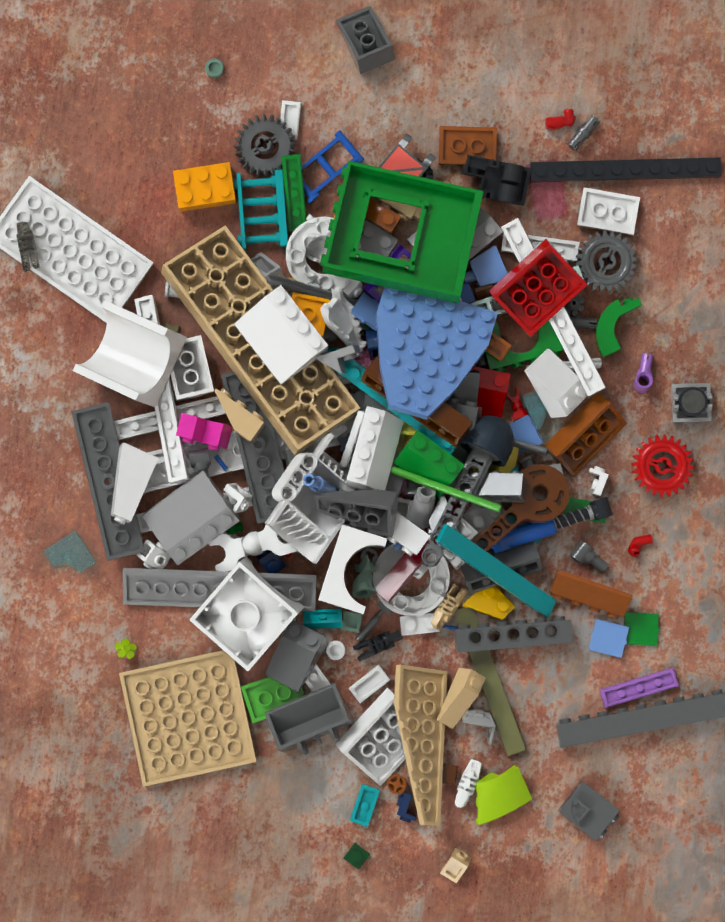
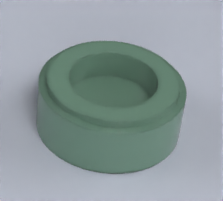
(214, 68)

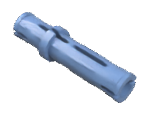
(318, 484)

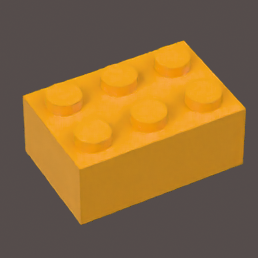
(204, 187)

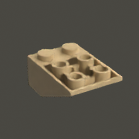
(244, 423)

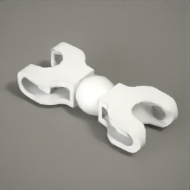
(252, 544)

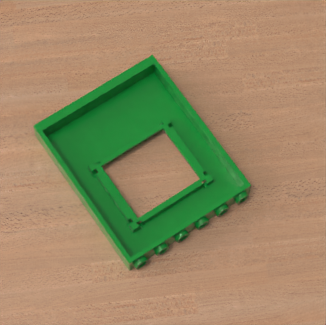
(440, 242)

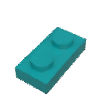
(323, 618)
(364, 805)

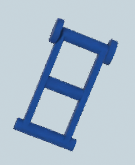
(357, 157)

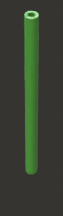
(446, 489)

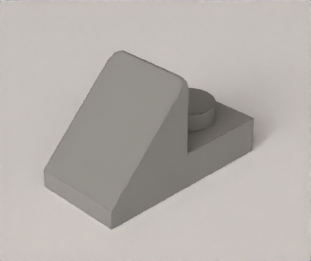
(335, 358)

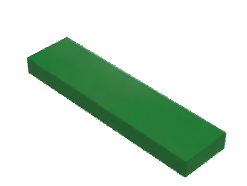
(294, 190)

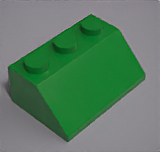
(428, 460)

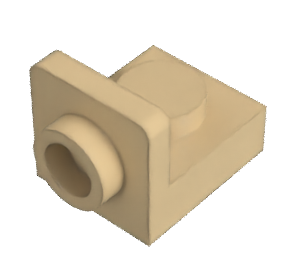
(456, 865)

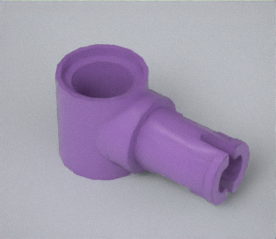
(644, 373)

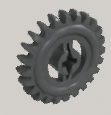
(249, 154)
(599, 278)

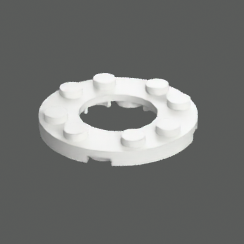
(296, 253)
(418, 604)

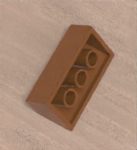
(585, 434)
(590, 593)

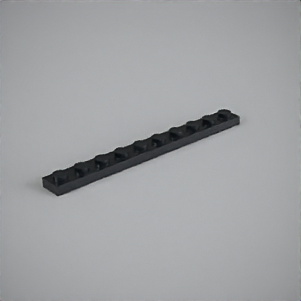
(625, 169)

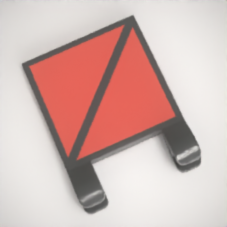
(404, 162)

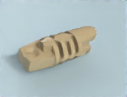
(448, 607)

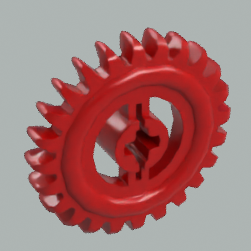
(644, 460)

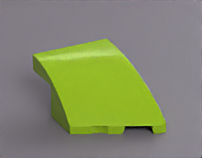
(500, 794)

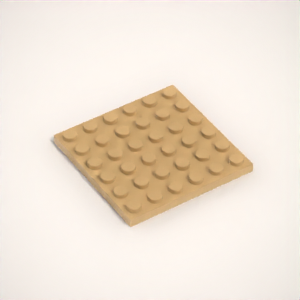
(187, 717)

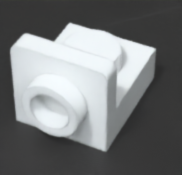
(598, 484)
(239, 495)

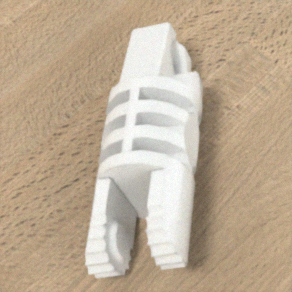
(468, 783)

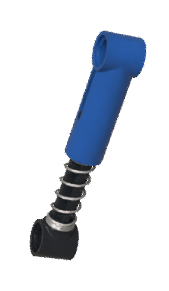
(532, 531)

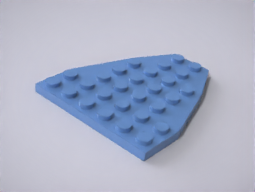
(427, 348)

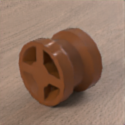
(397, 786)

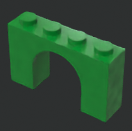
(546, 340)

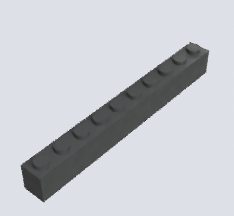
(641, 719)

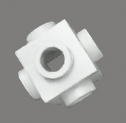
(154, 555)

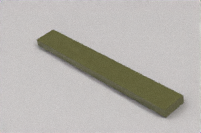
(493, 688)

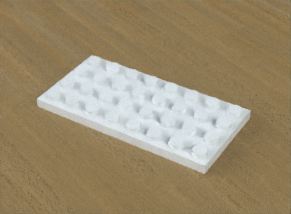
(73, 249)

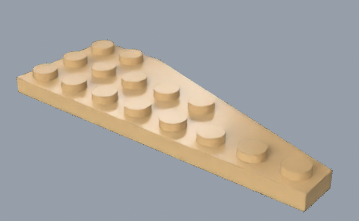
(417, 706)

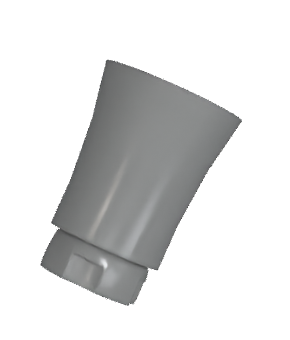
(422, 507)

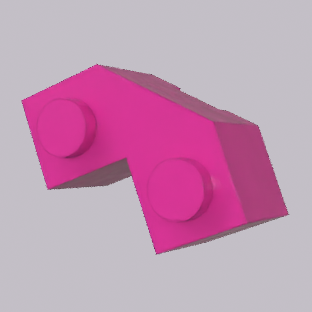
(204, 431)

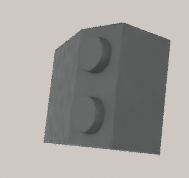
(366, 39)
(296, 656)

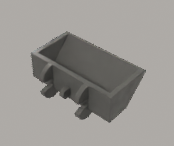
(309, 719)

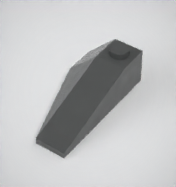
(365, 508)

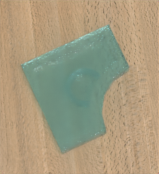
(70, 552)

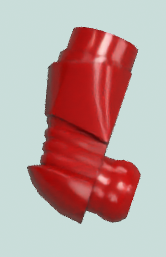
(558, 122)

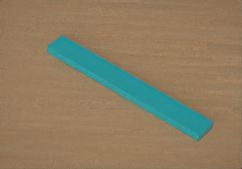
(495, 570)

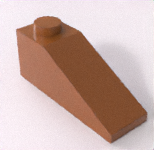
(382, 217)

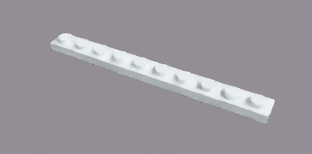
(560, 321)
(166, 410)

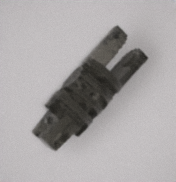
(27, 246)

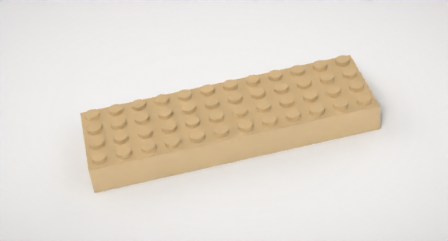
(219, 288)

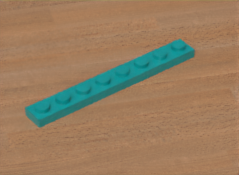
(354, 374)

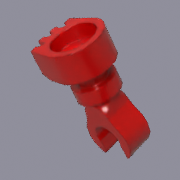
(517, 406)

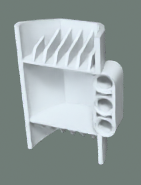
(295, 514)

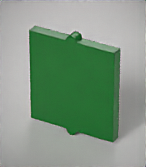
(642, 628)

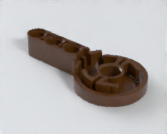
(553, 482)

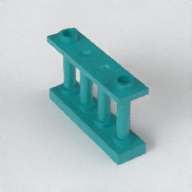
(278, 218)

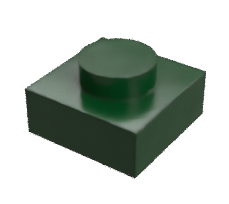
(356, 856)

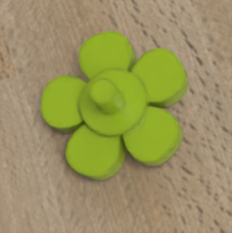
(125, 649)

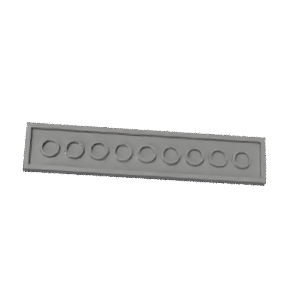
(194, 587)

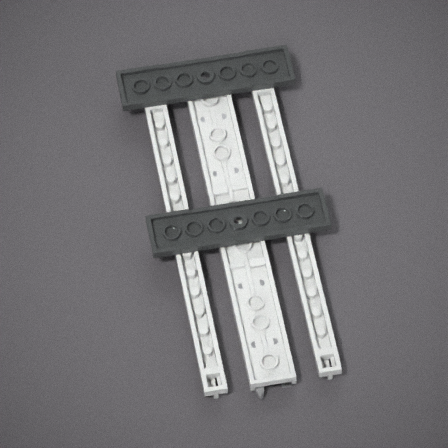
(100, 446)

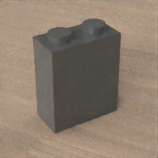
(600, 815)

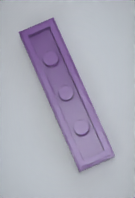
(639, 687)

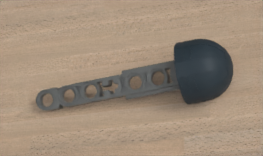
(487, 444)

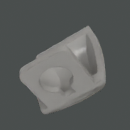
(480, 718)

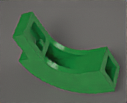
(604, 333)

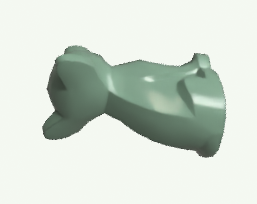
(363, 582)

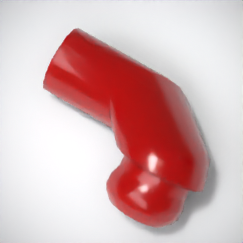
(637, 543)

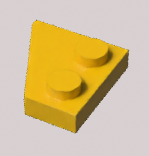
(490, 602)

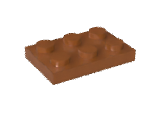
(460, 141)

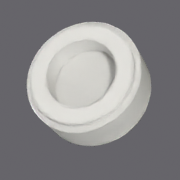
(335, 650)

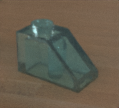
(535, 408)

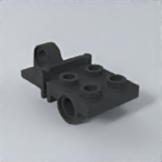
(499, 179)

